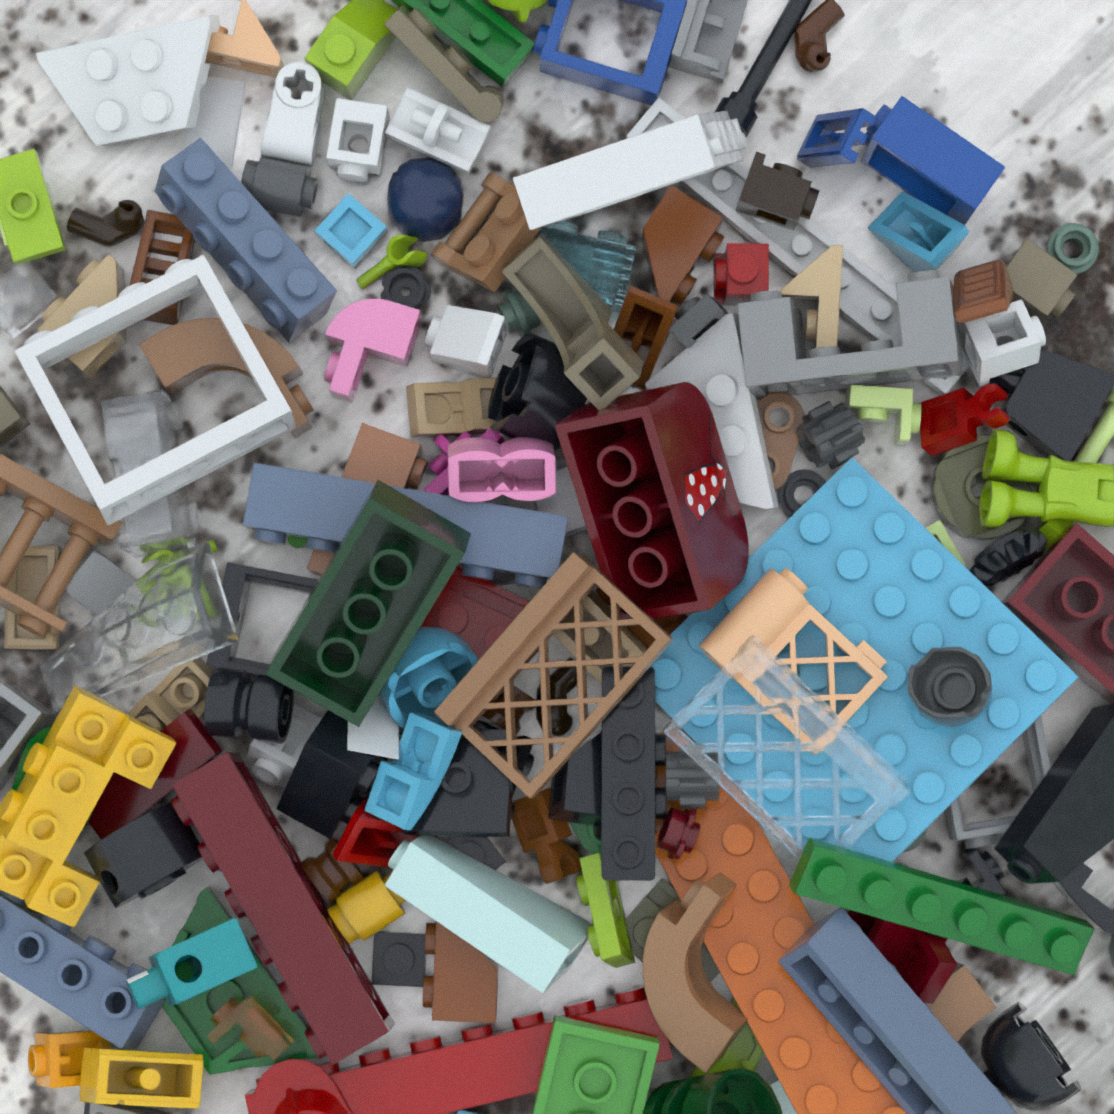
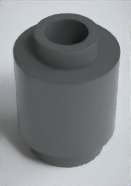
(280, 185)

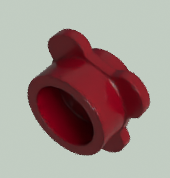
(678, 832)

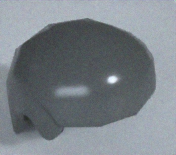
(950, 686)

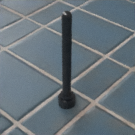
(742, 103)

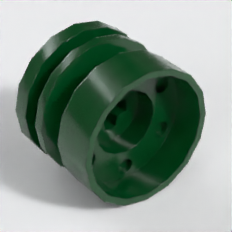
(715, 1093)

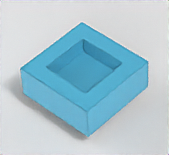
(351, 230)

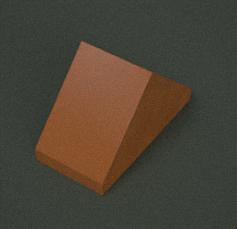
(645, 328)

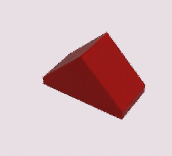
(369, 839)

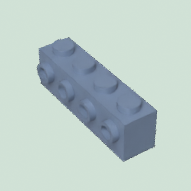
(244, 240)
(72, 973)

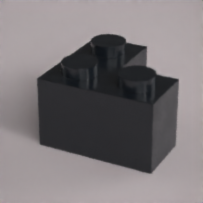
(328, 778)

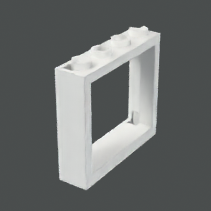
(630, 168)
(195, 456)

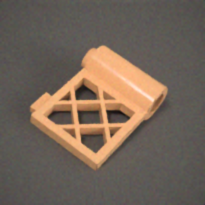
(775, 614)

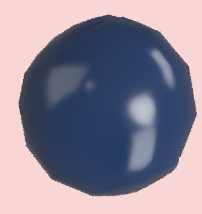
(425, 199)

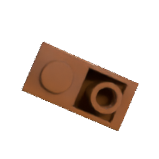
(676, 240)
(463, 979)

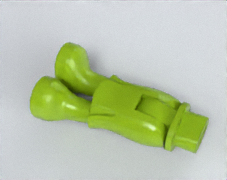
(1065, 491)

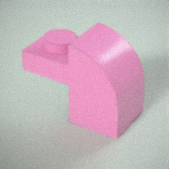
(365, 329)

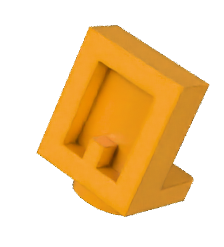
(58, 1056)

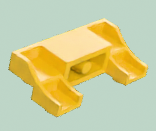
(60, 793)

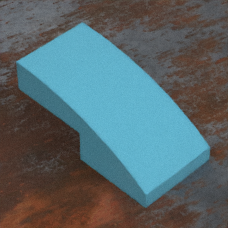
(408, 784)

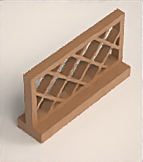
(521, 642)

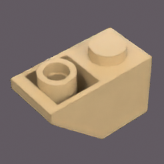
(98, 285)

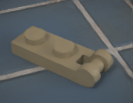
(447, 65)

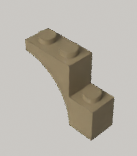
(577, 321)

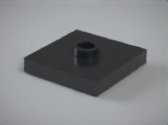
(471, 797)

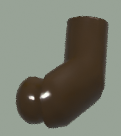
(111, 228)

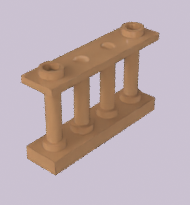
(41, 502)

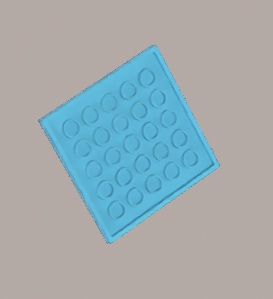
(902, 594)

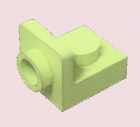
(876, 402)

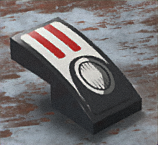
(1085, 904)

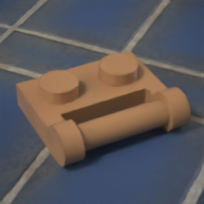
(496, 243)

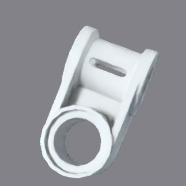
(292, 123)

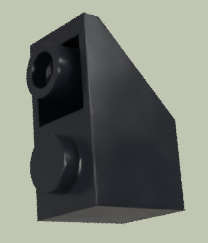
(578, 785)

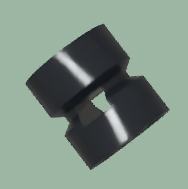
(240, 705)

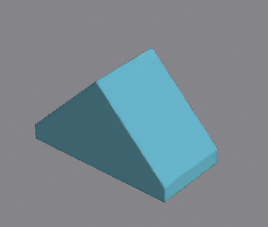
(918, 233)

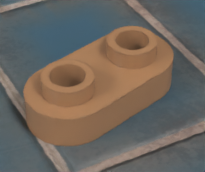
(780, 441)

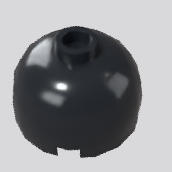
(1025, 1062)

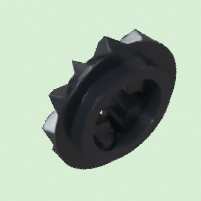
(1008, 556)

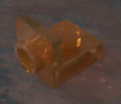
(260, 1031)

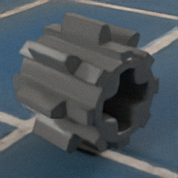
(830, 435)
(688, 781)

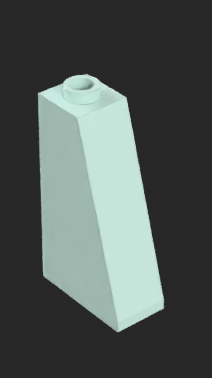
(488, 910)

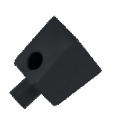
(1054, 402)

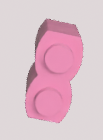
(516, 468)

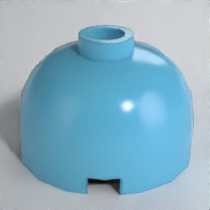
(427, 673)

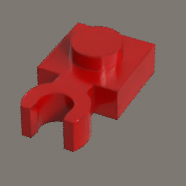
(954, 416)

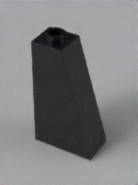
(1069, 810)

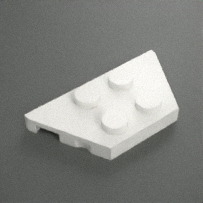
(134, 80)
(717, 370)

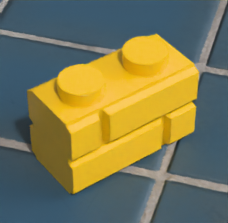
(141, 1078)

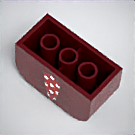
(658, 498)

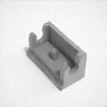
(707, 37)

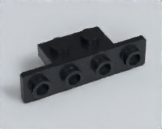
(628, 781)

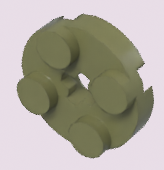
(953, 493)

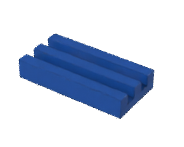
(834, 147)

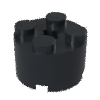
(533, 392)

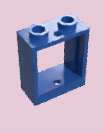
(605, 78)
(929, 160)

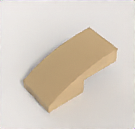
(449, 407)

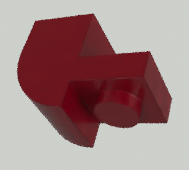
(918, 955)

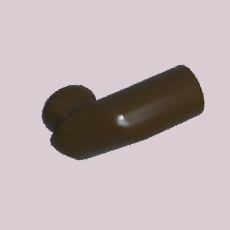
(561, 683)

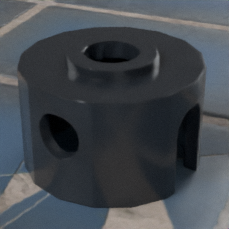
(144, 855)

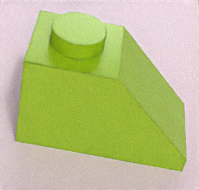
(352, 45)

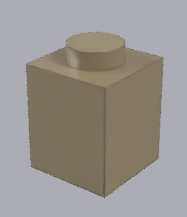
(1040, 281)

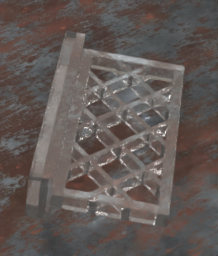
(817, 721)

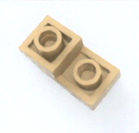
(178, 692)

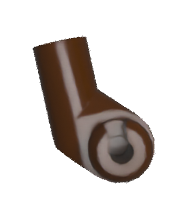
(811, 36)

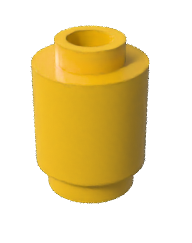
(366, 908)

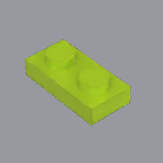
(610, 933)

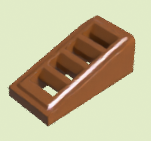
(165, 224)
(982, 291)

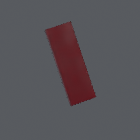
(127, 800)

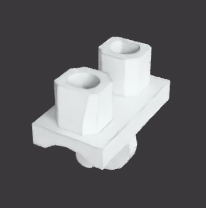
(438, 130)

